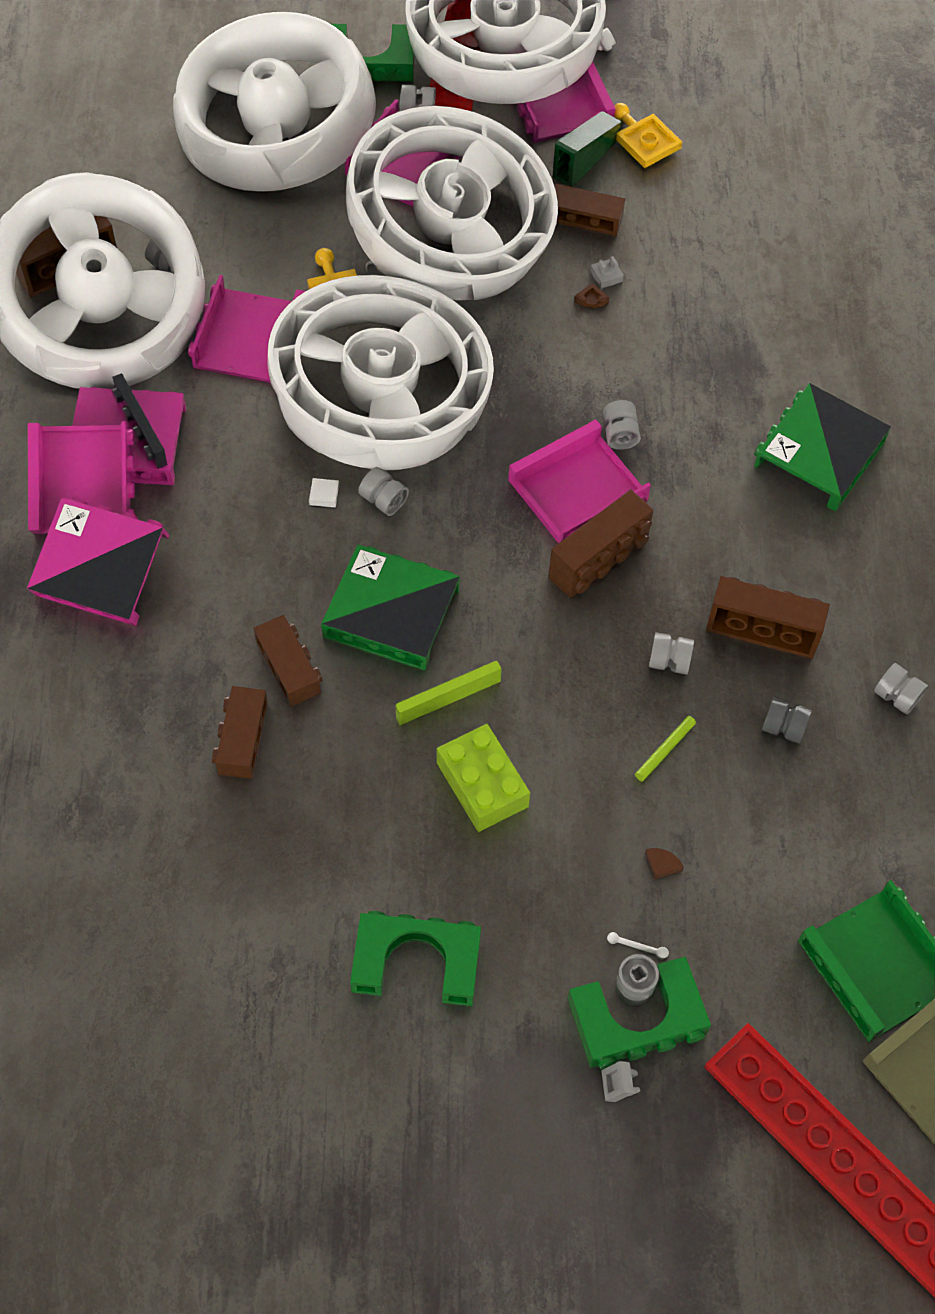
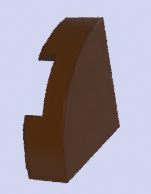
(591, 297)
(663, 862)

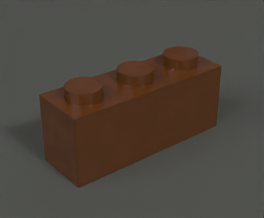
(589, 209)
(288, 660)
(240, 732)

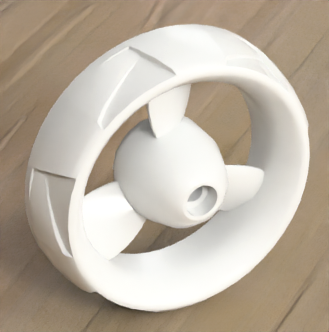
(521, 53)
(274, 100)
(450, 201)
(98, 281)
(379, 370)

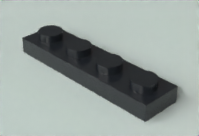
(142, 429)

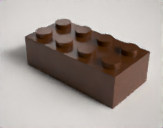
(40, 259)
(600, 544)
(767, 617)

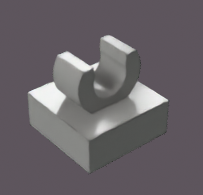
(607, 272)
(618, 1081)

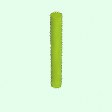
(665, 748)

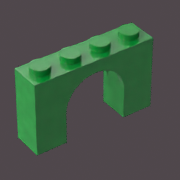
(396, 61)
(382, 934)
(608, 1041)

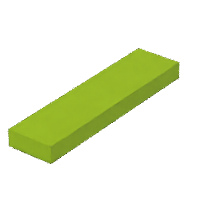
(448, 692)

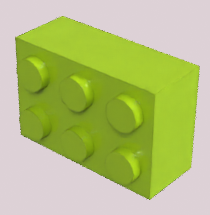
(483, 777)

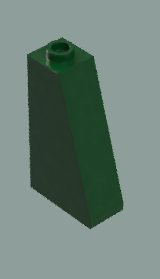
(584, 147)

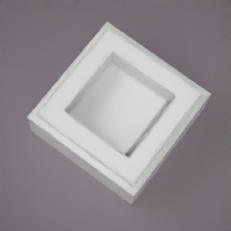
(324, 492)

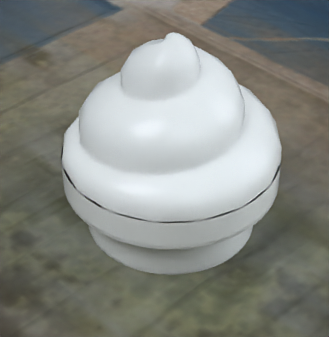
(607, 40)

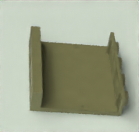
(907, 1068)

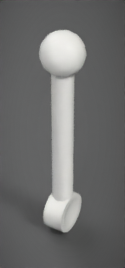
(661, 953)

